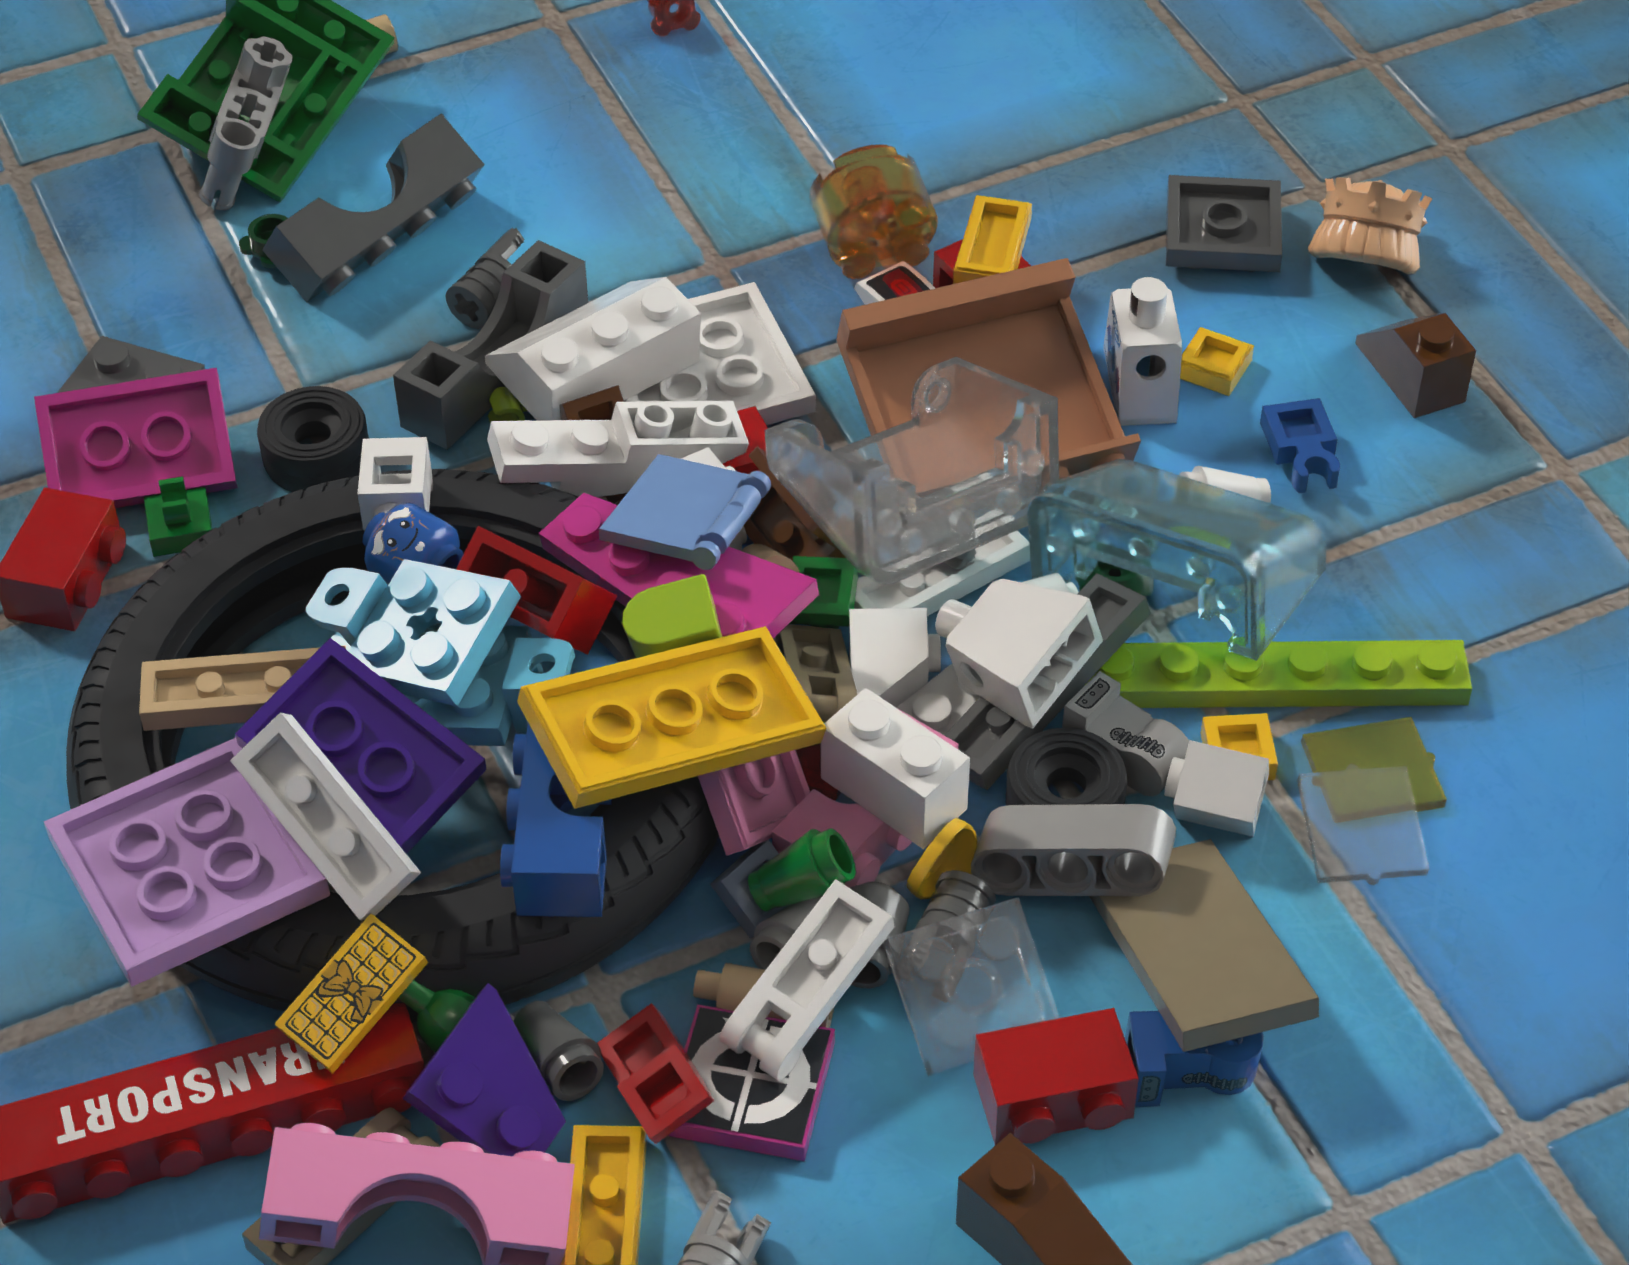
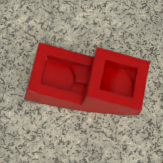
(654, 1073)

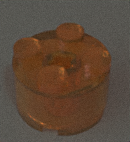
(874, 210)

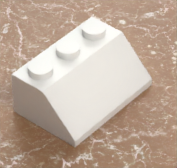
(618, 339)

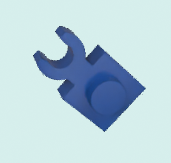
(1302, 436)

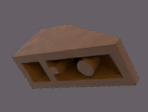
(1029, 1212)

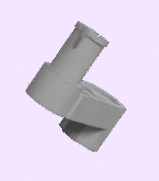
(251, 93)

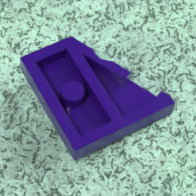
(487, 1084)

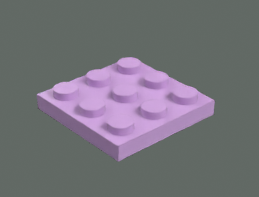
(182, 863)

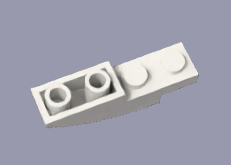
(613, 453)

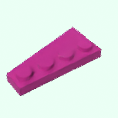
(743, 587)

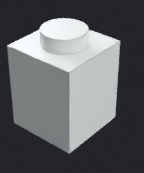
(1218, 787)

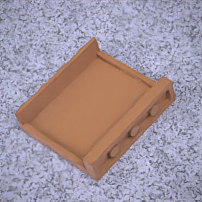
(1002, 322)

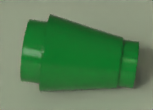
(803, 870)

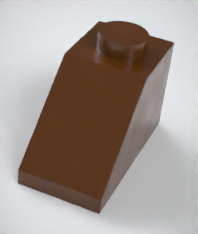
(1422, 361)

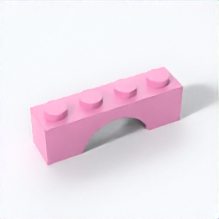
(327, 1180)

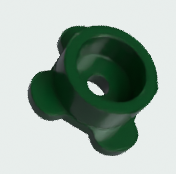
(258, 235)

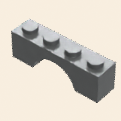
(325, 243)
(448, 390)

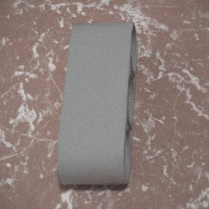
(1074, 850)

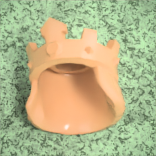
(1371, 224)

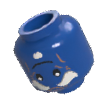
(410, 535)

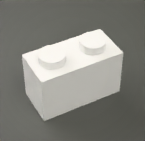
(894, 767)

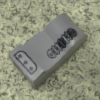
(1141, 741)

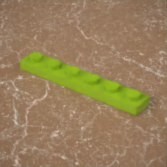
(1293, 674)

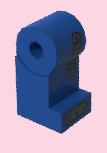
(1162, 1064)

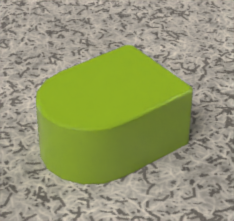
(671, 616)

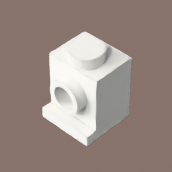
(384, 491)

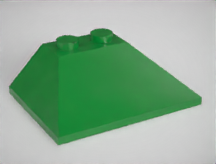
(330, 64)

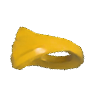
(949, 850)

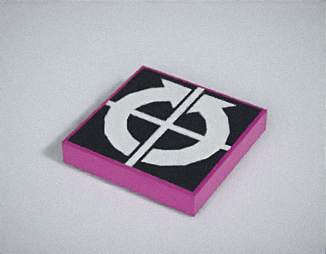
(749, 1105)

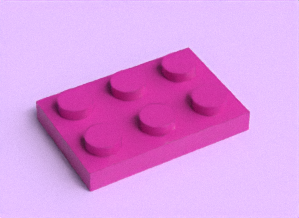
(136, 432)

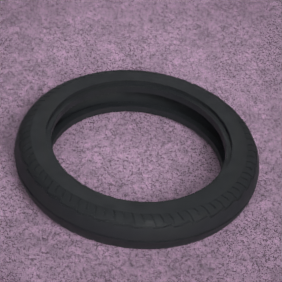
(262, 573)

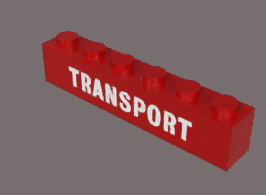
(191, 1113)

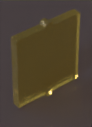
(1378, 746)

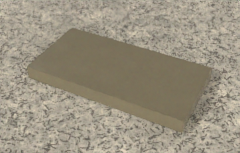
(1208, 953)

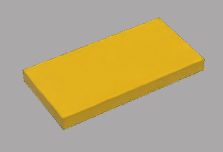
(670, 716)

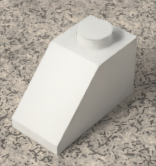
(892, 651)

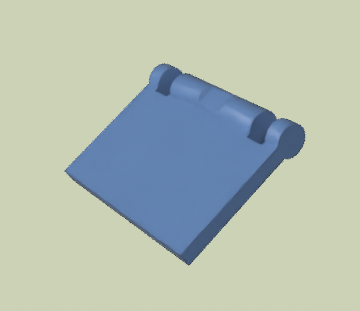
(685, 510)

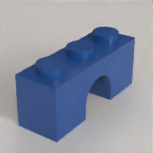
(555, 856)

